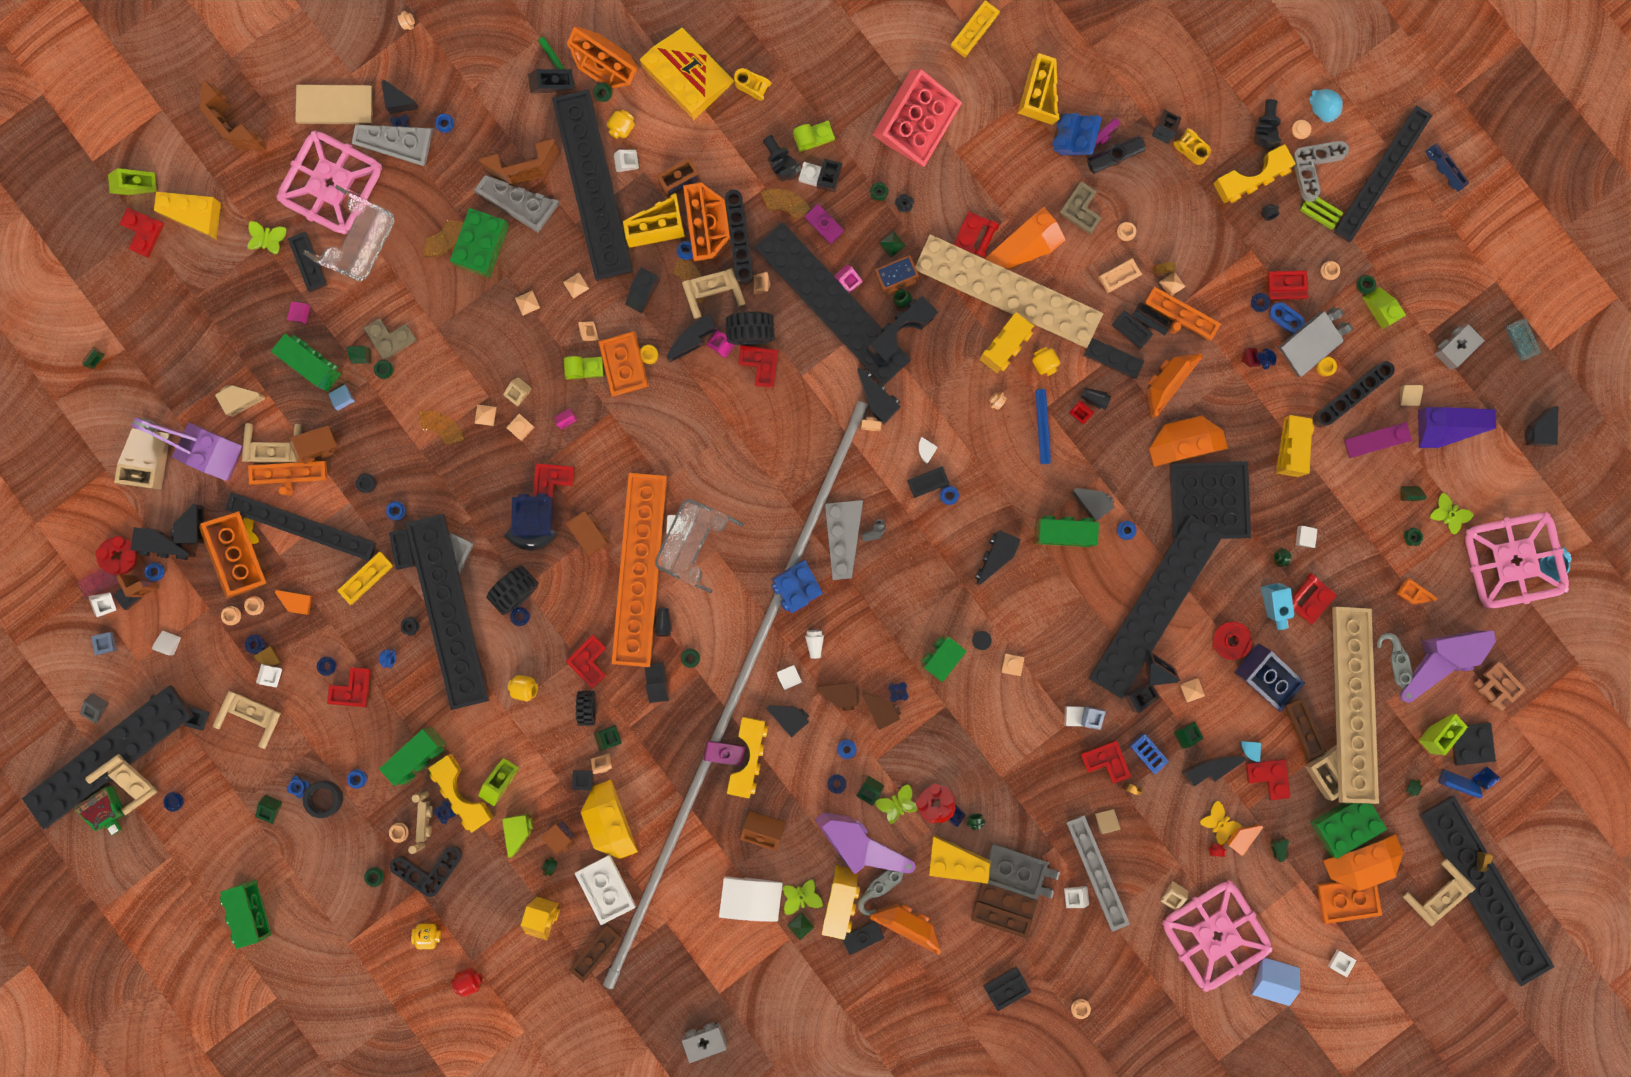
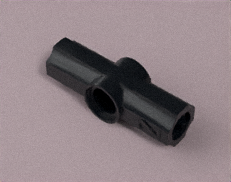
(1126, 150)

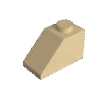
(236, 399)

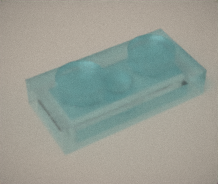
(1523, 340)

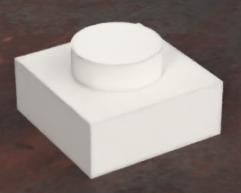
(809, 174)
(269, 675)
(1342, 963)

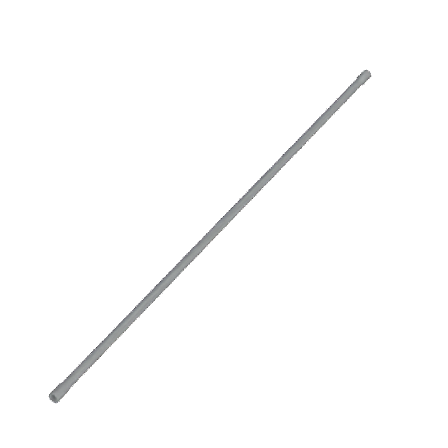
(614, 971)

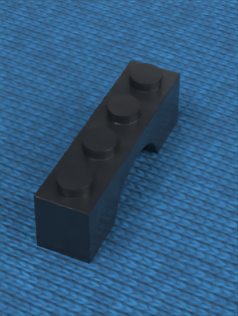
(918, 316)

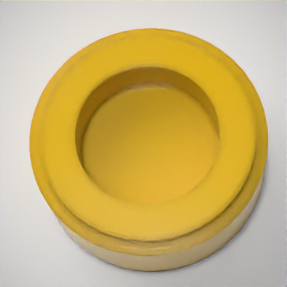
(649, 354)
(1326, 366)

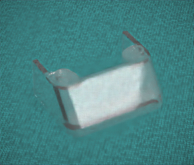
(363, 240)
(687, 538)

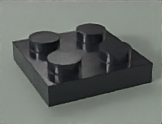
(1475, 745)

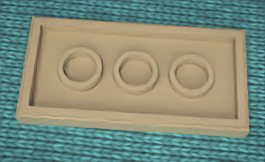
(334, 104)

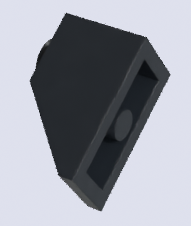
(550, 80)
(642, 290)
(1544, 429)
(187, 529)
(789, 717)

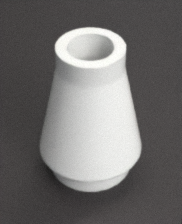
(814, 642)

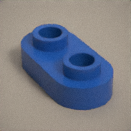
(1287, 316)

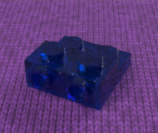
(532, 515)

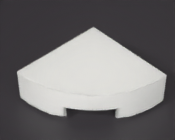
(926, 450)

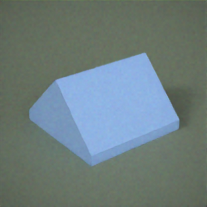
(1277, 981)

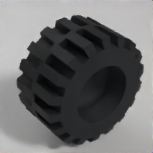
(750, 328)
(512, 590)

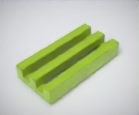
(1325, 205)

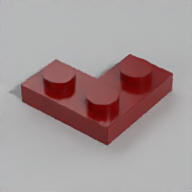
(146, 231)
(764, 360)
(549, 475)
(583, 661)
(355, 693)
(1109, 757)
(1274, 773)

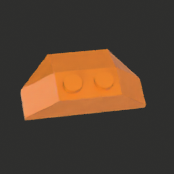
(601, 58)
(706, 221)
(1169, 380)
(1186, 440)
(1367, 864)
(908, 924)

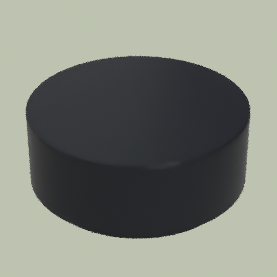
(366, 483)
(981, 640)

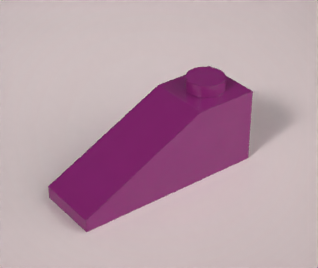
(1378, 440)

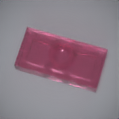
(97, 583)

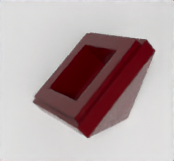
(1250, 357)

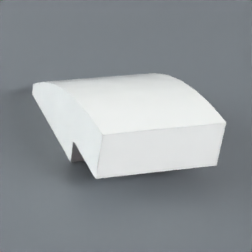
(750, 899)

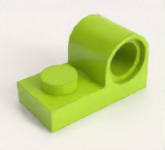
(812, 136)
(579, 367)

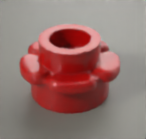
(1217, 850)

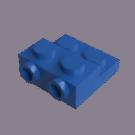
(1076, 134)
(796, 587)

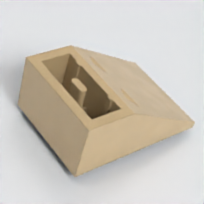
(143, 460)
(1325, 773)

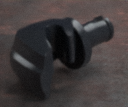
(1266, 130)
(781, 163)

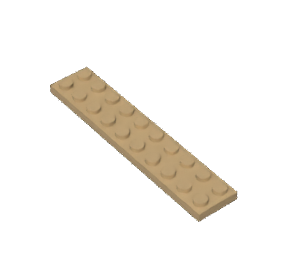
(1008, 291)
(1355, 705)

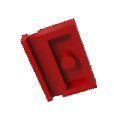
(1288, 285)

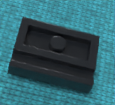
(1007, 988)

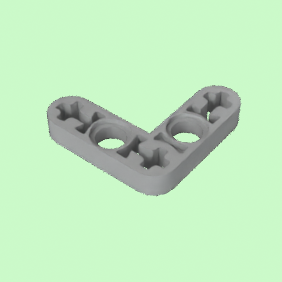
(1310, 162)

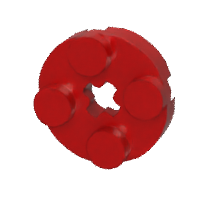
(105, 554)
(1221, 643)
(931, 795)

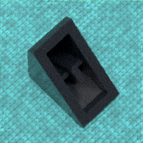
(396, 100)
(1159, 671)
(1141, 697)

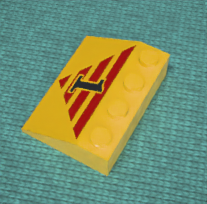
(686, 72)

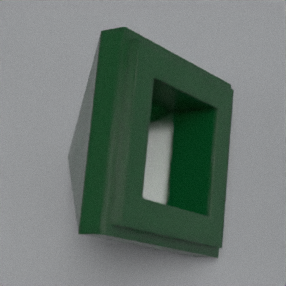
(892, 244)
(800, 926)

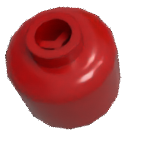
(466, 982)

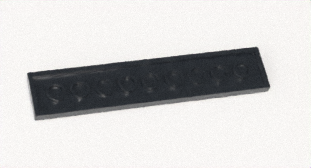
(592, 185)
(827, 299)
(1155, 606)
(447, 611)
(129, 739)
(1491, 896)

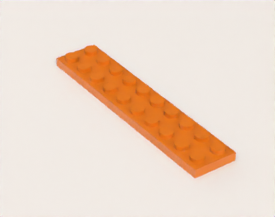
(638, 570)

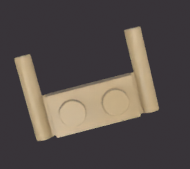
(711, 285)
(267, 452)
(251, 711)
(126, 778)
(423, 828)
(1445, 898)

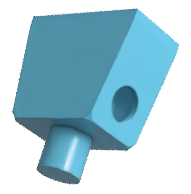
(1278, 604)

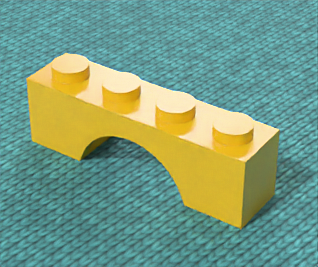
(1234, 184)
(446, 773)
(742, 782)

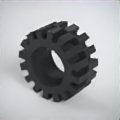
(586, 708)

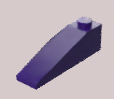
(1449, 425)

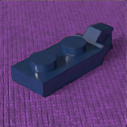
(1446, 166)

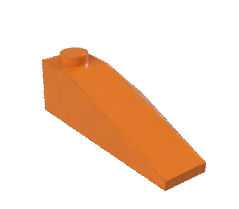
(1033, 239)

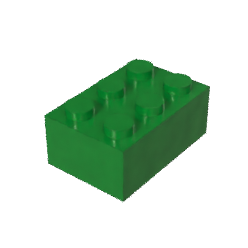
(479, 243)
(307, 361)
(1067, 532)
(942, 658)
(413, 757)
(1347, 827)
(245, 914)

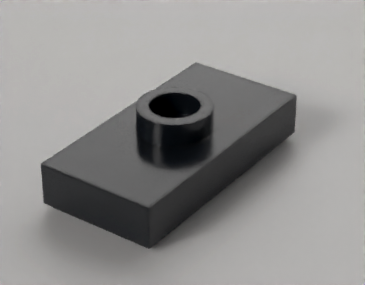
(1152, 318)
(1132, 329)
(928, 482)
(402, 549)
(863, 937)

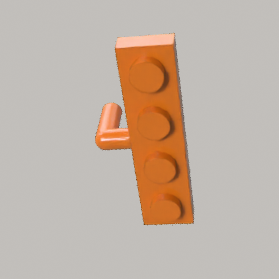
(1182, 314)
(287, 474)

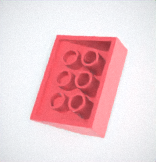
(917, 117)

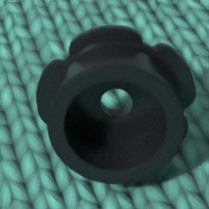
(904, 198)
(1270, 212)
(410, 621)

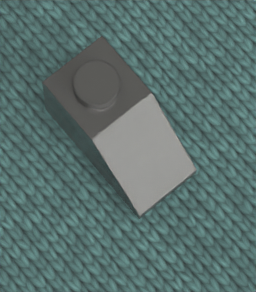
(1094, 502)

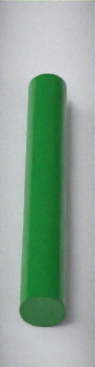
(551, 54)

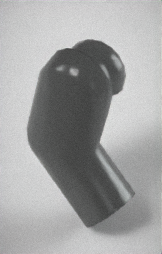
(876, 532)

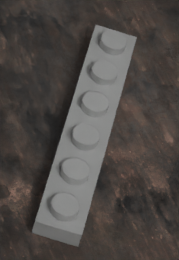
(1097, 873)

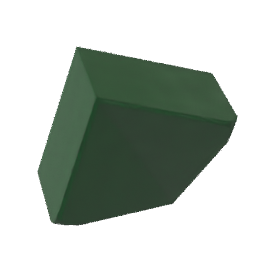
(359, 354)
(1279, 849)

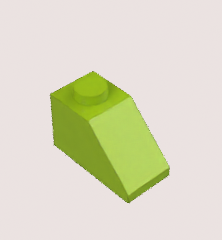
(131, 182)
(1383, 307)
(1443, 735)
(498, 782)
(516, 831)

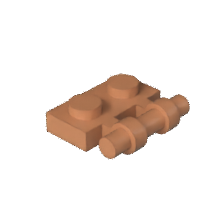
(1503, 681)

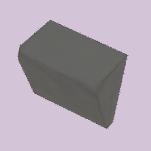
(93, 708)

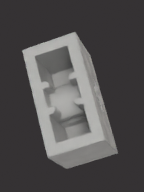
(1468, 342)
(698, 1050)

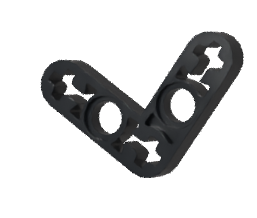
(426, 878)

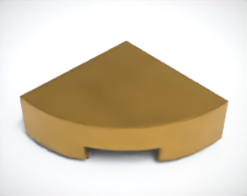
(1164, 268)
(268, 657)
(1133, 789)
(1482, 860)

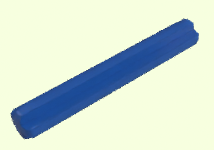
(1043, 426)

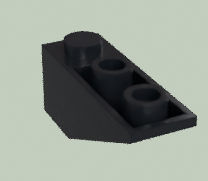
(879, 402)
(158, 542)
(1002, 550)

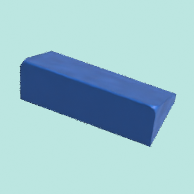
(1460, 783)

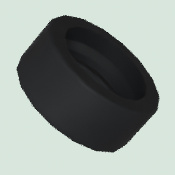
(307, 799)

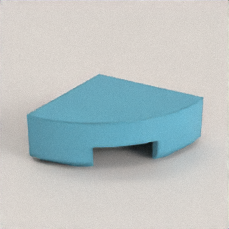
(1251, 750)

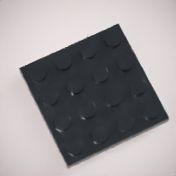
(1213, 494)

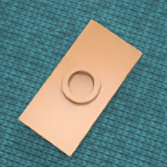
(1120, 275)

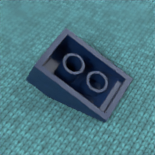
(1269, 677)

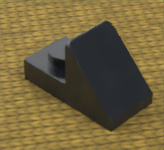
(1166, 127)
(829, 175)
(656, 683)

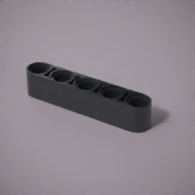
(739, 228)
(1361, 390)

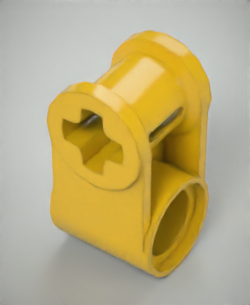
(753, 83)
(1191, 146)

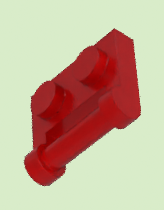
(970, 230)
(1316, 602)

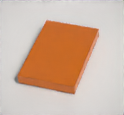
(623, 364)
(1344, 904)

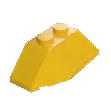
(607, 822)

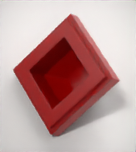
(1081, 412)

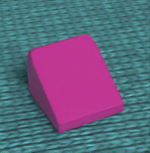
(848, 278)
(298, 312)
(719, 344)
(565, 419)

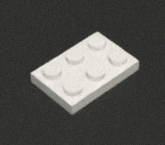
(605, 889)

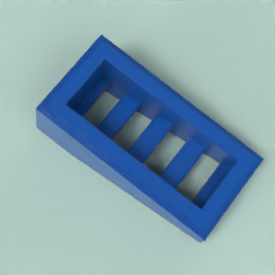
(1144, 738)

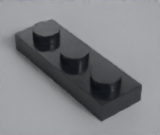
(310, 270)
(1113, 358)

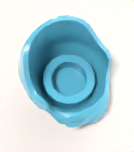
(1326, 104)
(1549, 567)

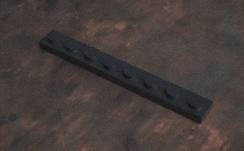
(1382, 174)
(301, 526)

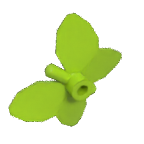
(265, 239)
(1450, 515)
(899, 805)
(801, 896)

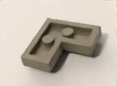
(1076, 208)
(389, 343)

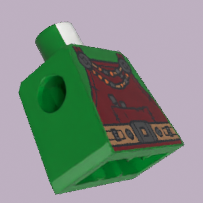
(102, 810)

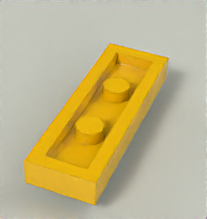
(975, 29)
(365, 578)

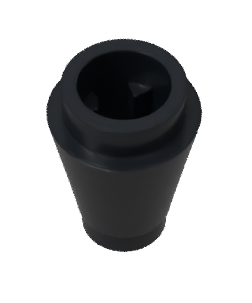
(1097, 398)
(663, 623)

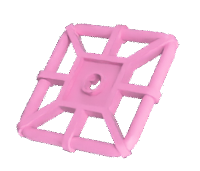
(324, 171)
(1527, 568)
(1216, 948)

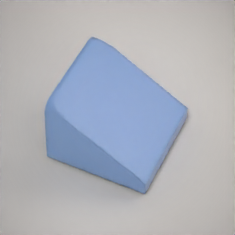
(341, 397)

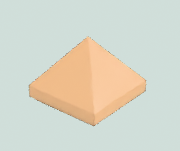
(761, 283)
(1172, 284)
(576, 285)
(527, 303)
(588, 331)
(485, 415)
(1192, 690)
(601, 763)

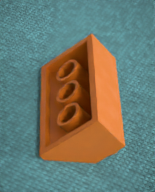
(232, 554)

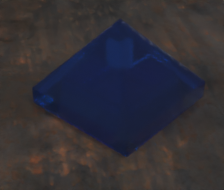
(1486, 778)
(957, 817)

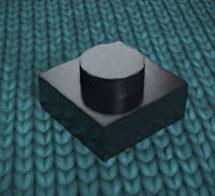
(125, 602)
(582, 780)

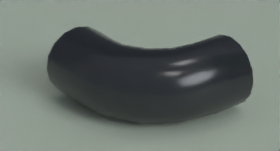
(530, 542)

